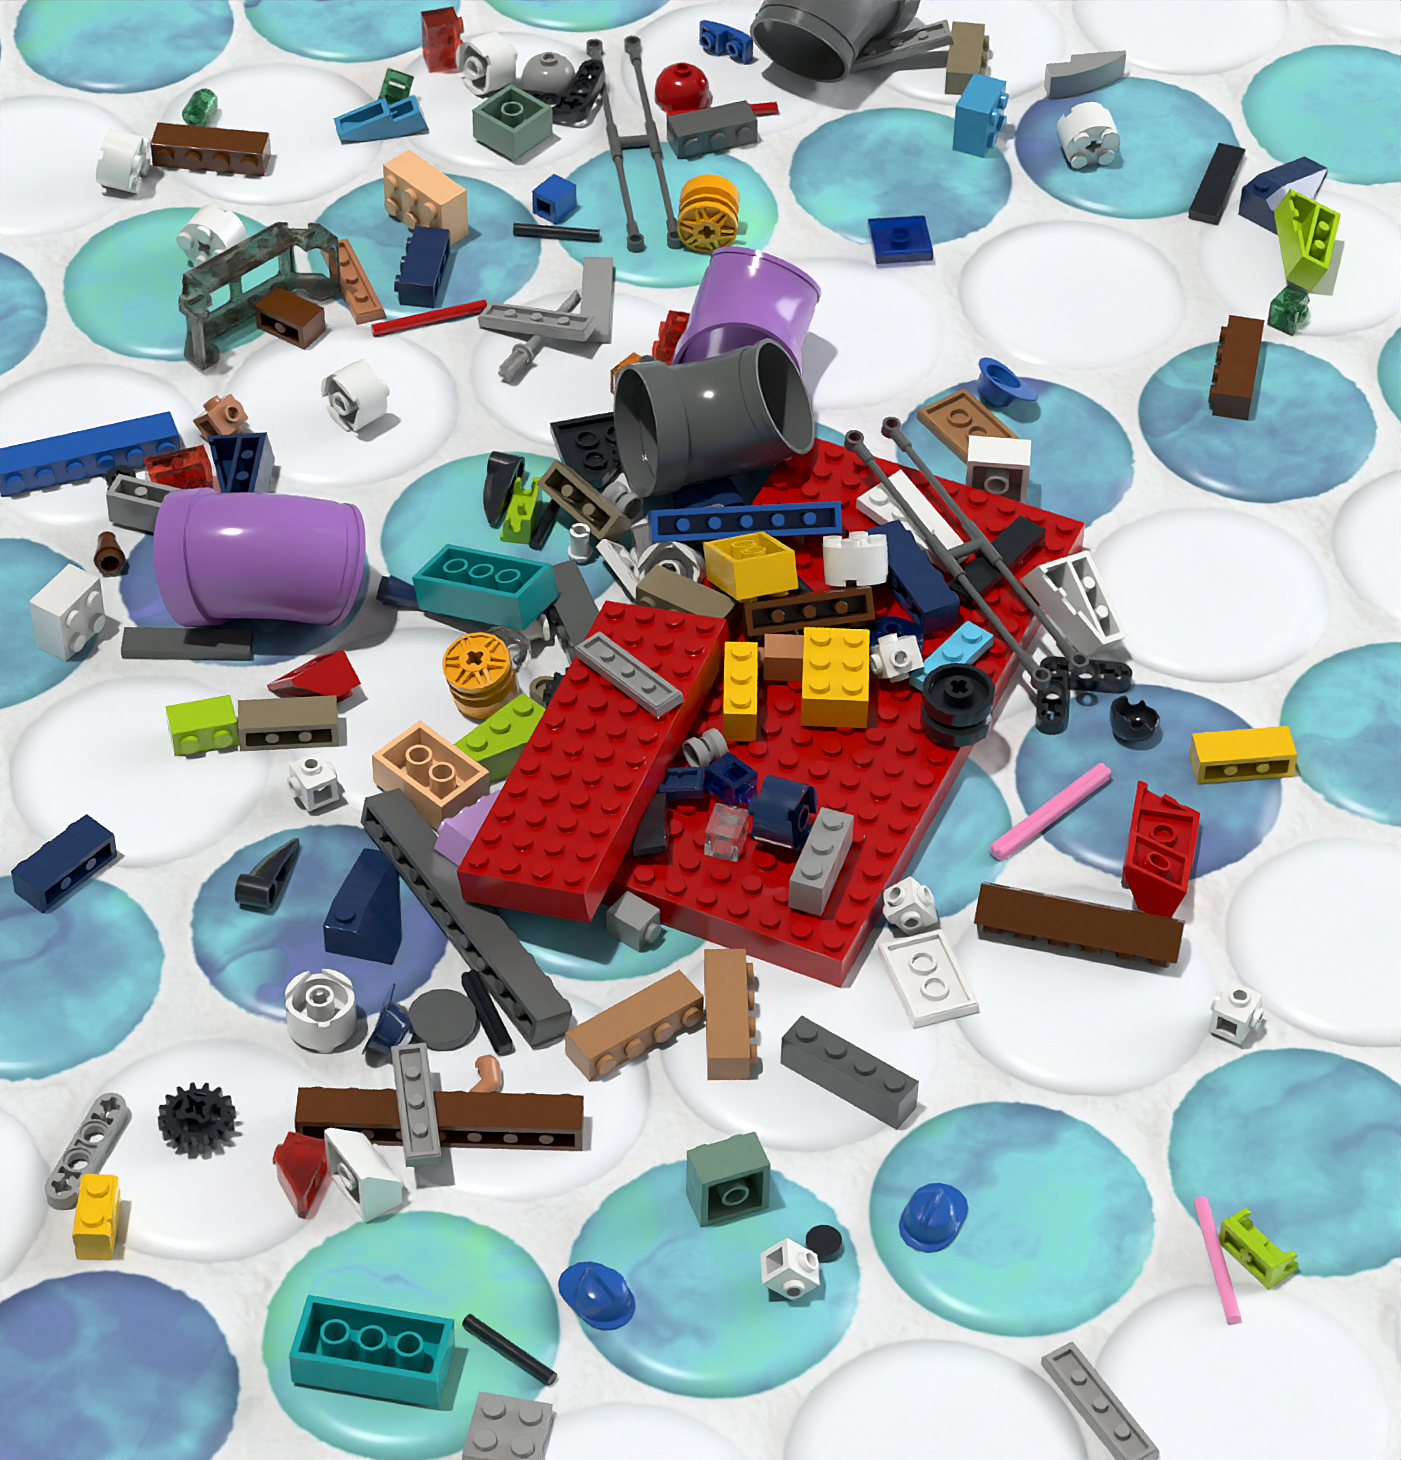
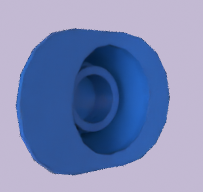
(1001, 385)
(933, 1217)
(597, 1294)

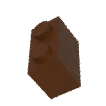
(290, 317)

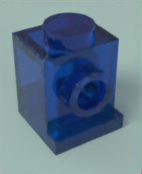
(731, 780)

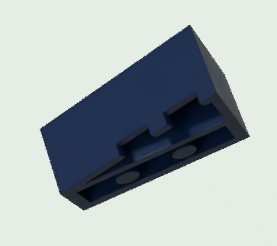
(242, 462)

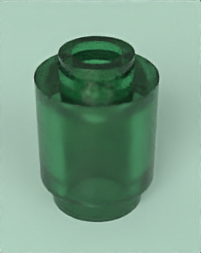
(200, 108)

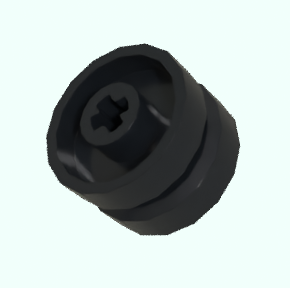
(957, 704)

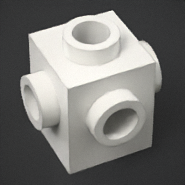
(895, 657)
(313, 781)
(909, 906)
(1236, 1012)
(789, 1269)

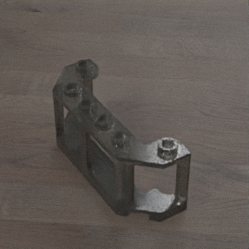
(239, 260)

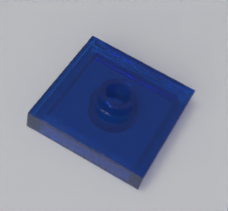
(900, 239)

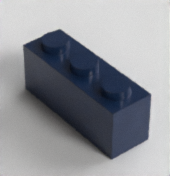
(423, 267)
(64, 863)

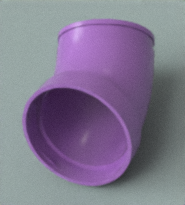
(746, 300)
(257, 557)

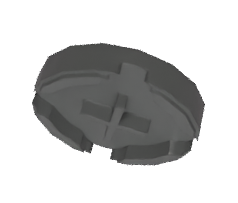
(442, 1019)

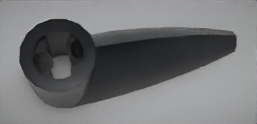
(499, 483)
(267, 878)

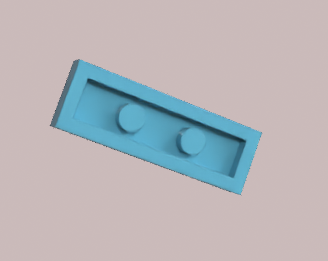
(962, 647)

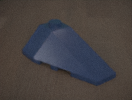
(1267, 189)
(366, 911)

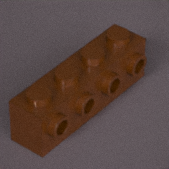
(808, 609)

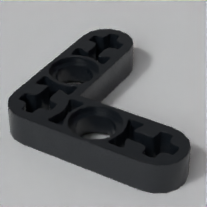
(576, 106)
(1061, 682)

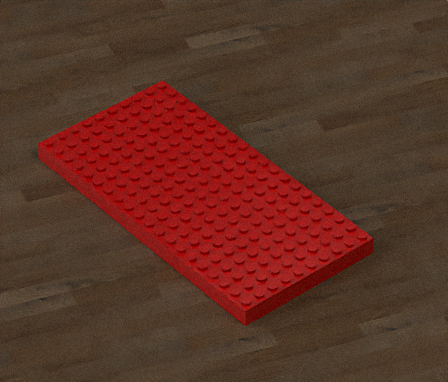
(880, 773)

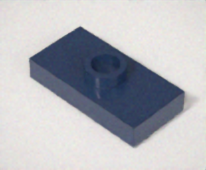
(683, 783)

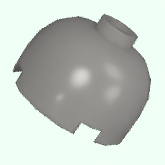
(548, 73)

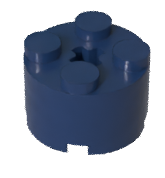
(782, 812)

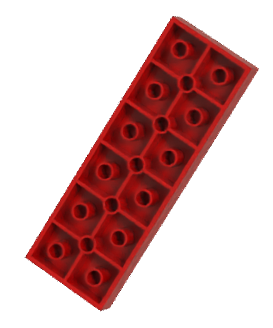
(591, 770)

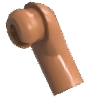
(489, 1072)

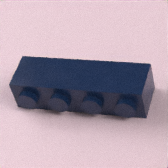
(916, 581)

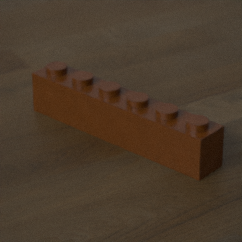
(1079, 922)

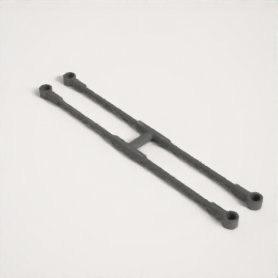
(635, 241)
(891, 429)

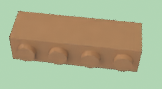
(727, 1014)
(634, 1025)

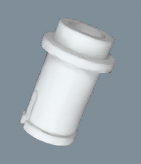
(580, 548)

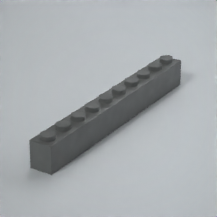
(472, 927)

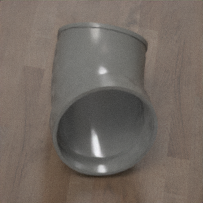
(826, 35)
(710, 417)

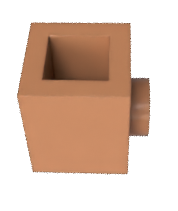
(781, 657)

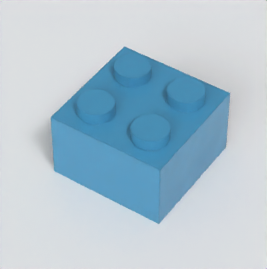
(980, 115)

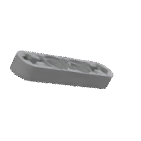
(82, 1149)

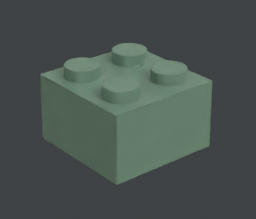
(512, 122)
(727, 1178)

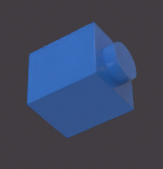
(554, 198)

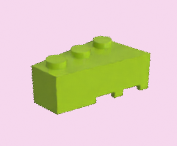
(1305, 238)
(503, 736)

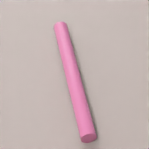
(1217, 1260)

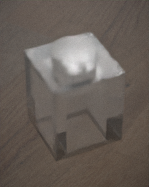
(726, 832)

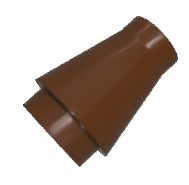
(108, 555)

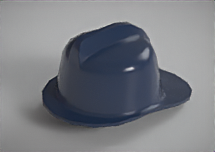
(391, 1028)

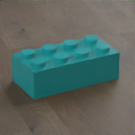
(485, 586)
(372, 1350)

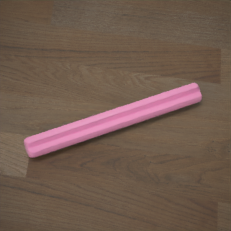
(1050, 811)

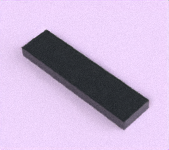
(1217, 183)
(1012, 545)

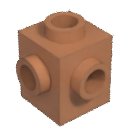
(221, 417)

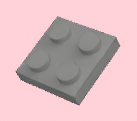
(507, 1428)

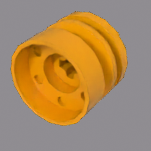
(708, 213)
(480, 674)

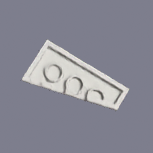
(883, 508)

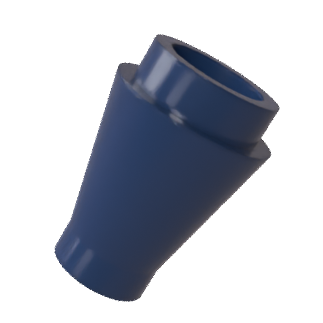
(396, 592)

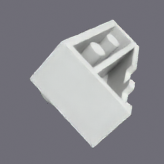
(1077, 602)

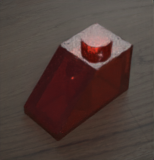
(300, 1169)

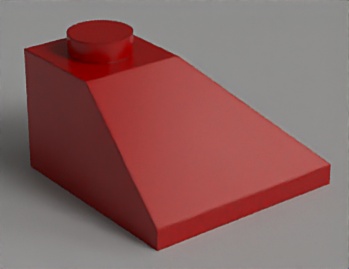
(320, 676)
(1155, 874)

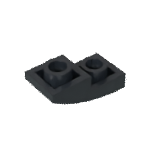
(653, 831)

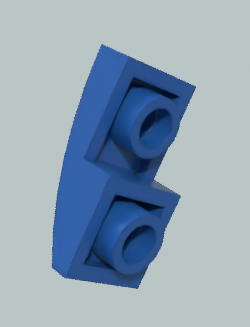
(723, 38)

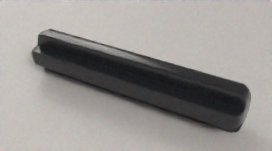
(486, 1012)

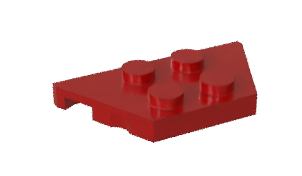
(1164, 821)

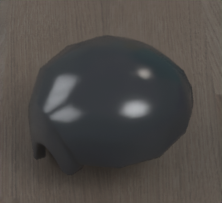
(1133, 721)

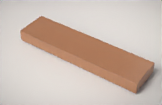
(356, 286)

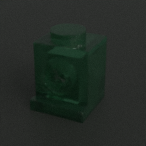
(393, 93)
(1288, 309)

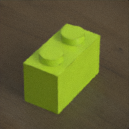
(202, 725)

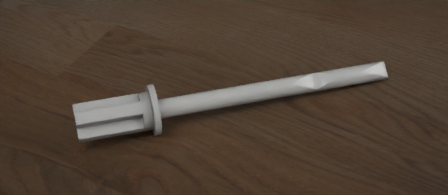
(522, 353)

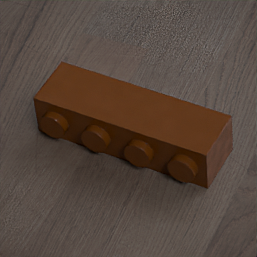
(210, 149)
(1237, 367)

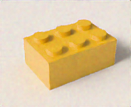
(751, 566)
(835, 677)

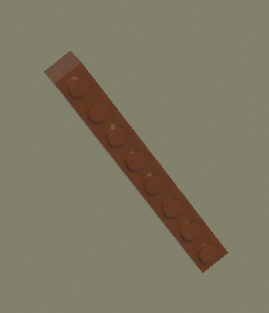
(462, 1117)

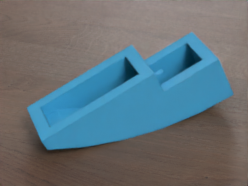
(381, 120)

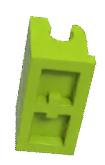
(522, 513)
(1255, 1250)

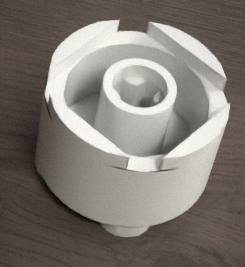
(487, 63)
(1088, 135)
(123, 160)
(210, 234)
(355, 395)
(675, 554)
(855, 559)
(320, 1010)

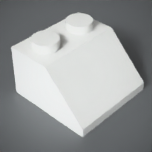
(362, 1173)

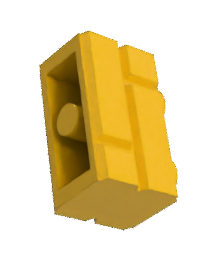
(96, 1217)

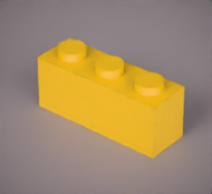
(740, 691)
(1242, 755)

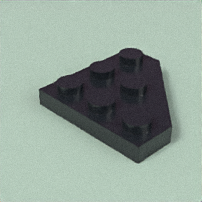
(588, 446)

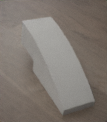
(1083, 73)

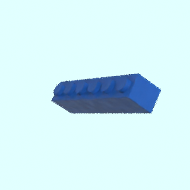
(85, 453)
(743, 520)

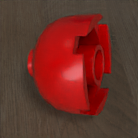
(681, 88)

